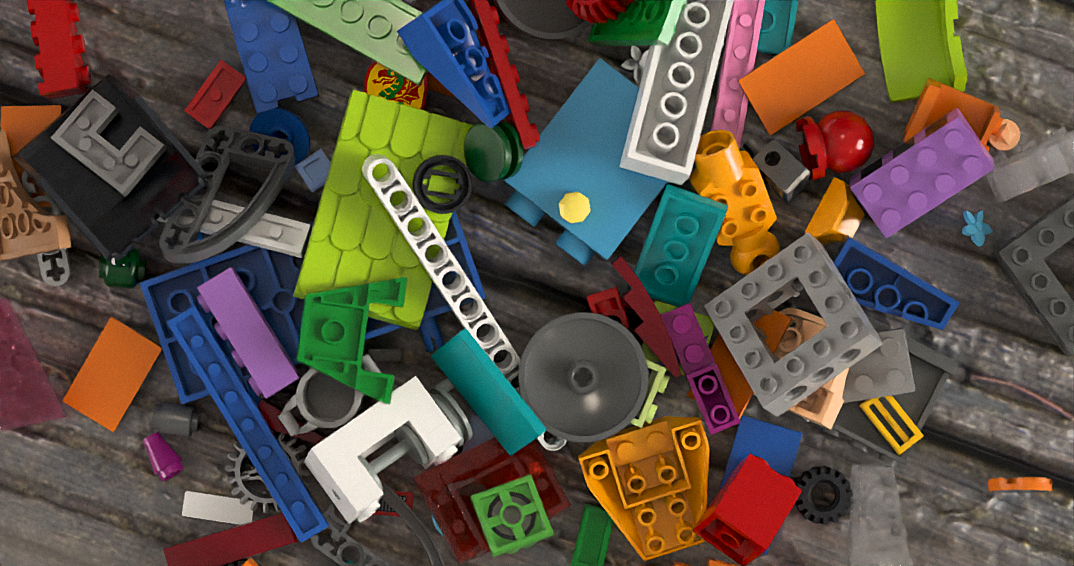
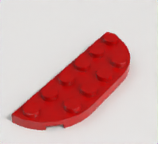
(508, 77)

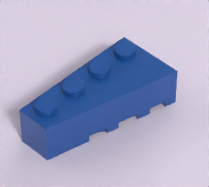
(891, 288)

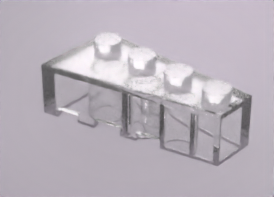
(1032, 165)

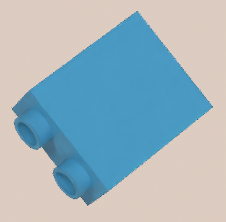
(583, 155)

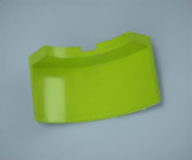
(919, 44)

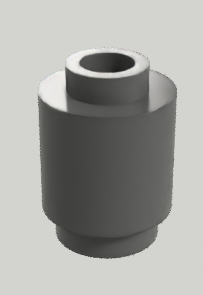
(176, 419)

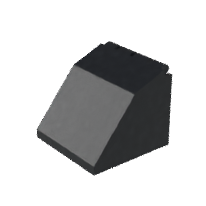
(92, 204)

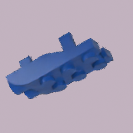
(271, 53)

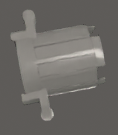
(324, 401)

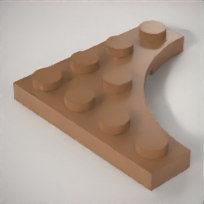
(23, 224)

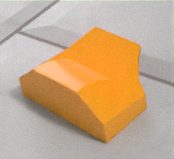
(836, 214)

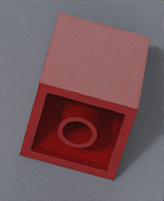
(748, 510)

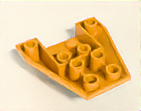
(652, 482)

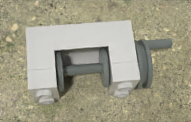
(427, 430)

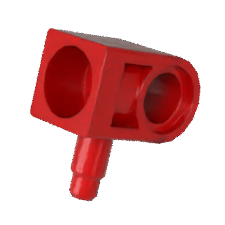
(609, 303)

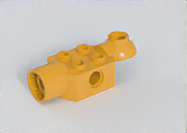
(735, 180)

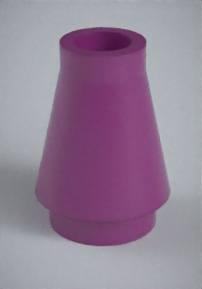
(163, 458)

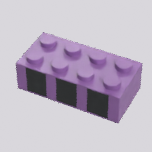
(921, 173)

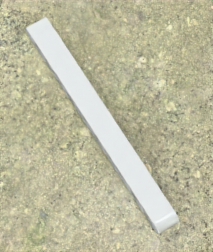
(439, 265)

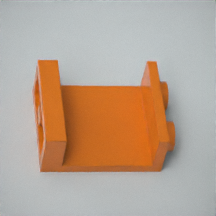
(940, 99)

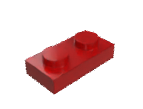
(215, 94)

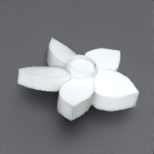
(637, 63)

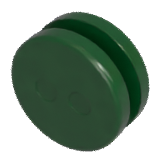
(494, 151)

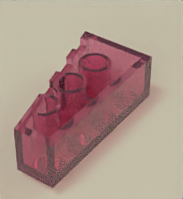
(24, 385)

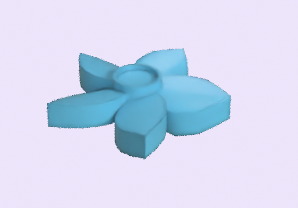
(975, 227)

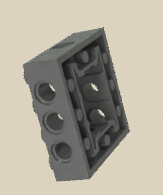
(1024, 265)

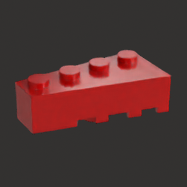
(60, 48)

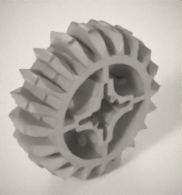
(241, 477)

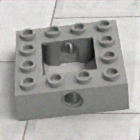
(827, 354)

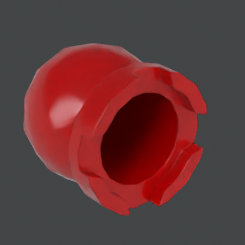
(837, 143)

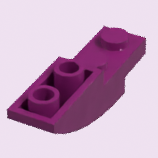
(700, 368)

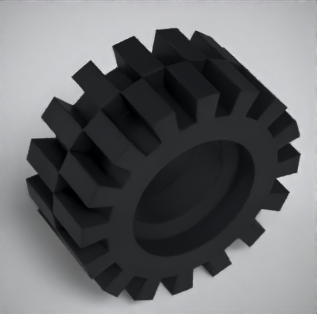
(841, 500)

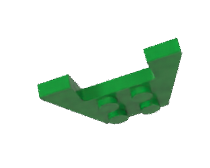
(336, 330)

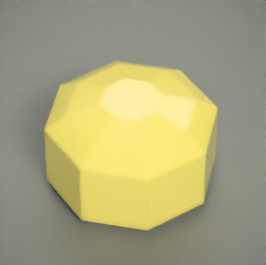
(574, 207)

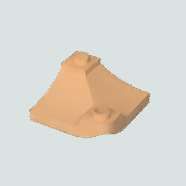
(825, 402)

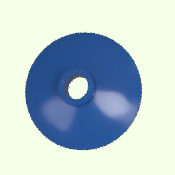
(278, 119)

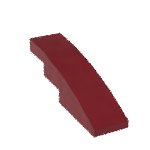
(651, 326)
(233, 543)

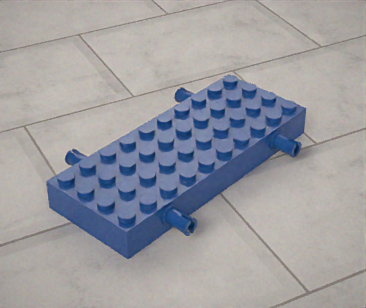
(272, 283)

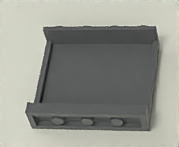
(929, 375)

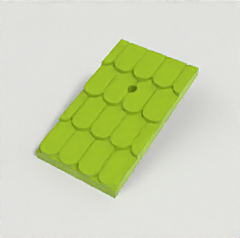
(352, 231)

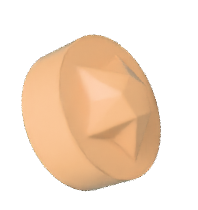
(1007, 136)

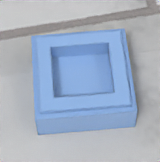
(314, 170)

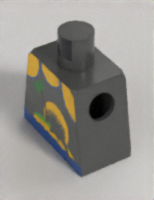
(785, 178)

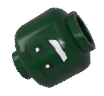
(124, 272)

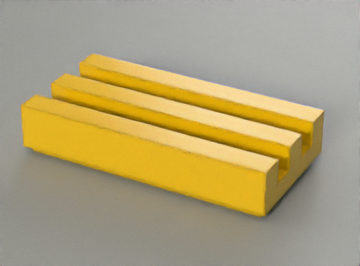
(917, 435)

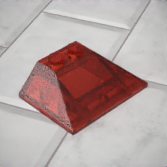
(488, 465)

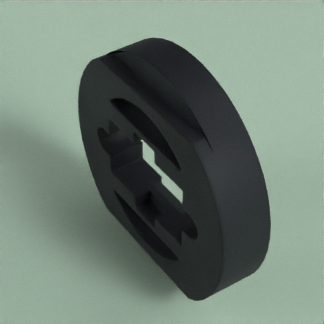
(459, 197)

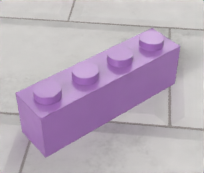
(248, 332)

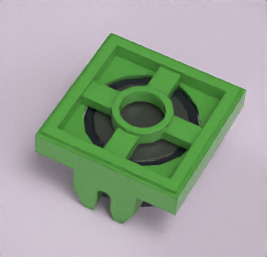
(511, 516)

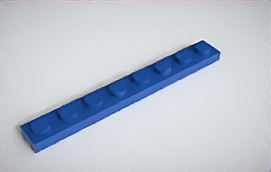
(248, 423)

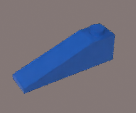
(449, 49)

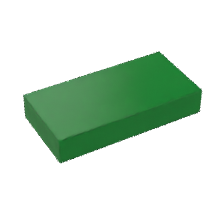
(592, 537)

